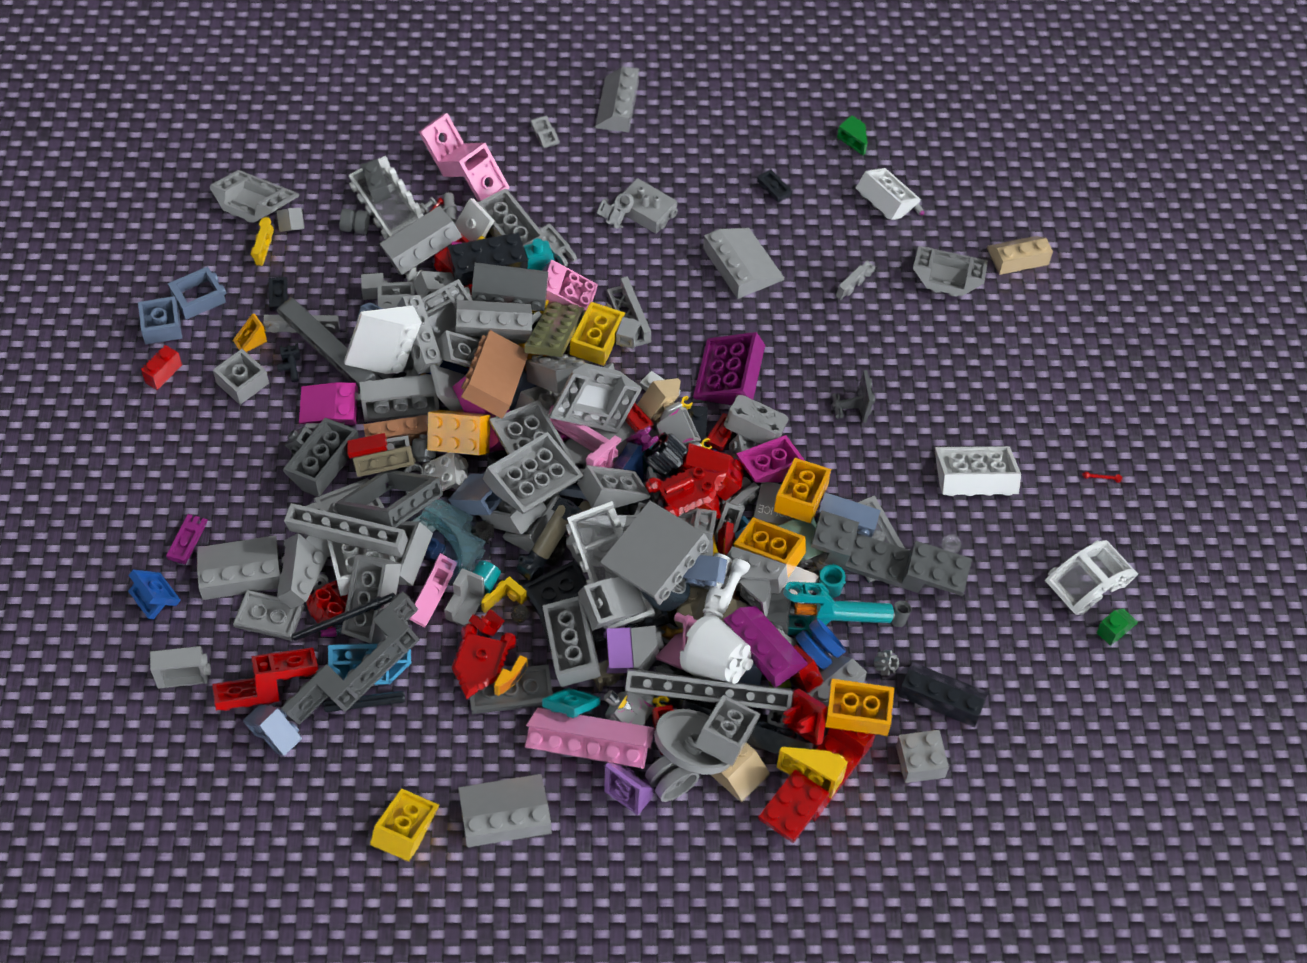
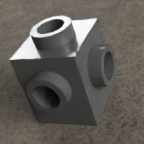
(297, 439)

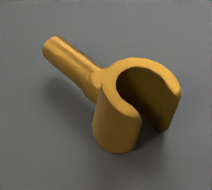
(669, 632)

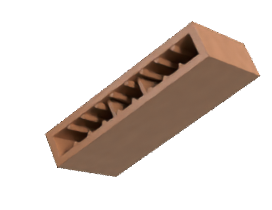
(494, 373)

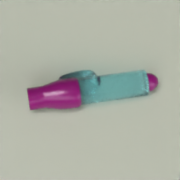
(332, 632)

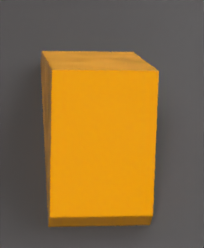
(250, 335)

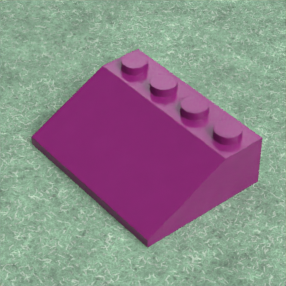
(729, 368)

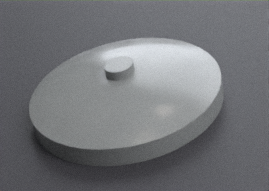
(676, 739)

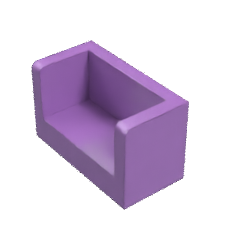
(619, 650)

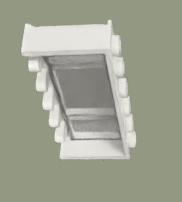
(392, 213)
(594, 536)

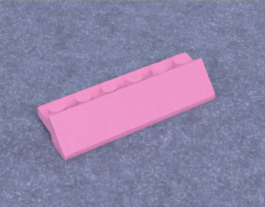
(589, 738)

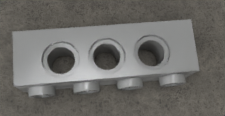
(425, 349)

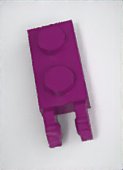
(643, 438)

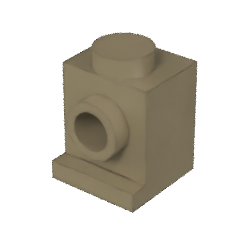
(606, 678)

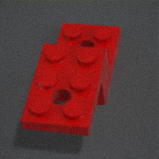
(266, 671)

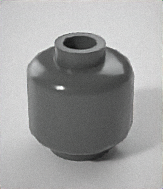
(420, 451)

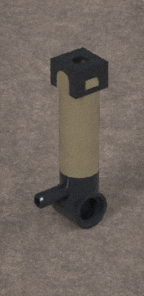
(532, 565)

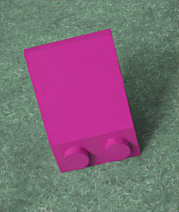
(331, 401)
(769, 460)

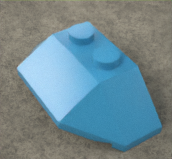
(349, 656)

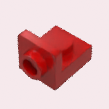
(487, 624)

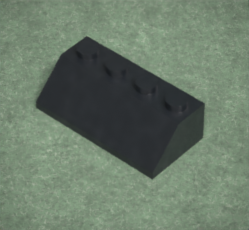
(943, 694)

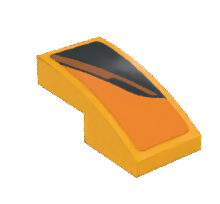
(509, 678)

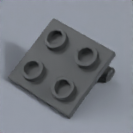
(863, 401)

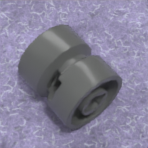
(358, 221)

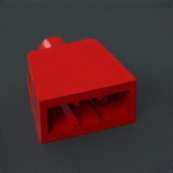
(809, 676)

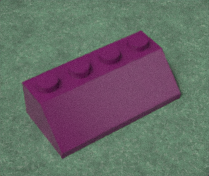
(768, 647)

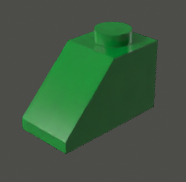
(853, 134)
(1116, 626)

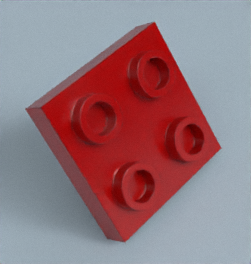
(806, 717)

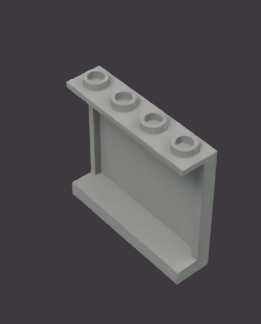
(655, 551)

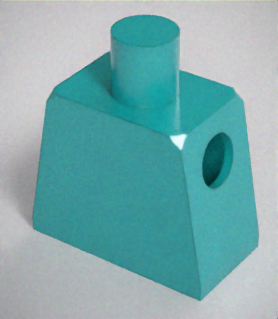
(538, 254)

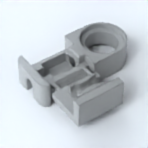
(612, 211)

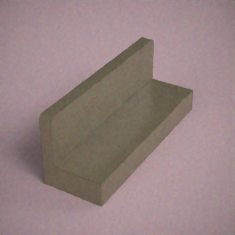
(384, 461)

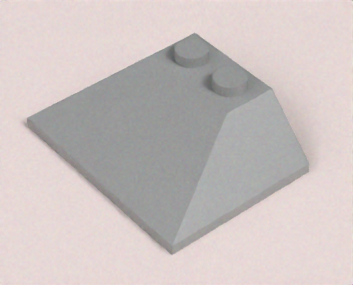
(250, 196)
(949, 271)
(441, 307)
(596, 398)

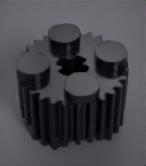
(665, 454)

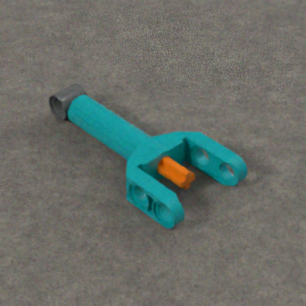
(829, 610)

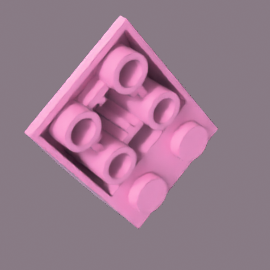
(568, 286)

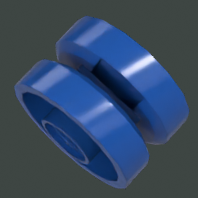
(820, 644)

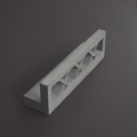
(634, 308)

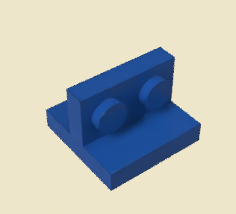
(151, 592)

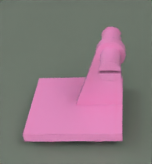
(671, 652)

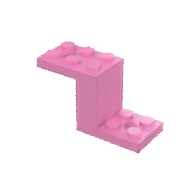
(463, 159)

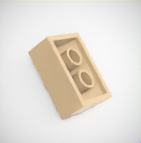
(1020, 254)

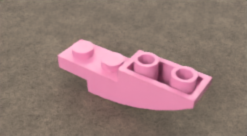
(433, 589)

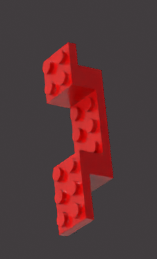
(804, 800)

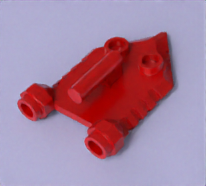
(687, 489)
(480, 659)

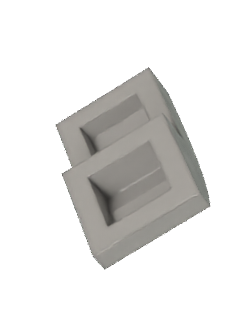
(544, 132)

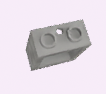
(179, 667)

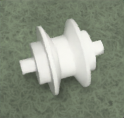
(412, 274)

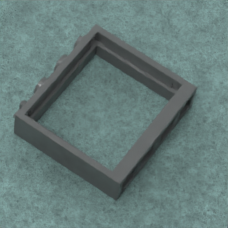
(422, 491)

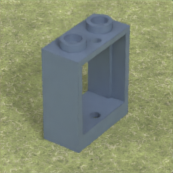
(200, 304)

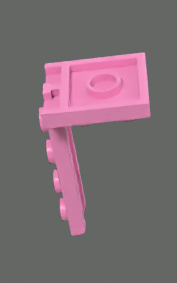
(603, 448)

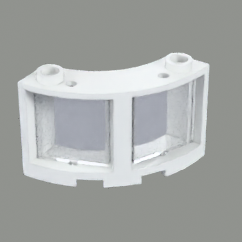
(1089, 575)

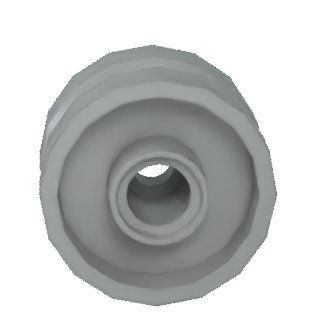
(670, 779)

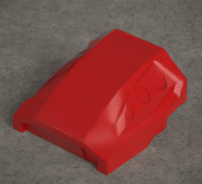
(326, 602)

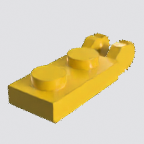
(263, 241)

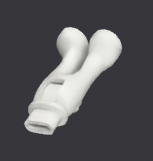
(719, 599)

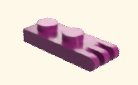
(186, 539)

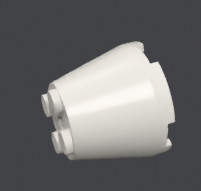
(715, 651)

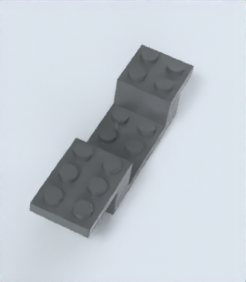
(887, 561)
(373, 666)

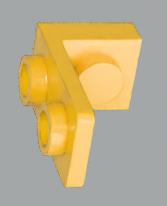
(509, 587)

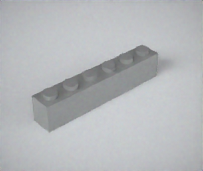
(346, 530)

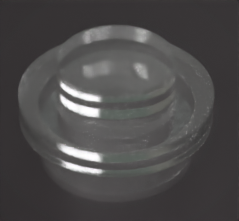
(951, 543)

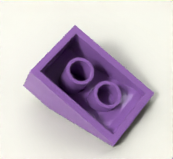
(627, 788)

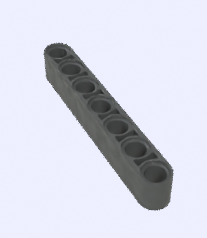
(322, 341)

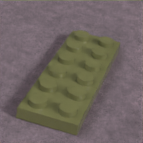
(554, 329)

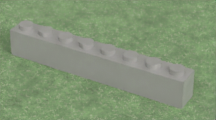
(708, 689)

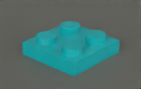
(571, 702)

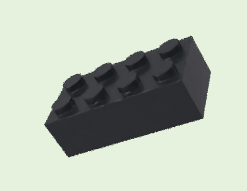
(498, 250)

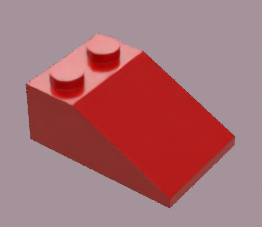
(714, 460)

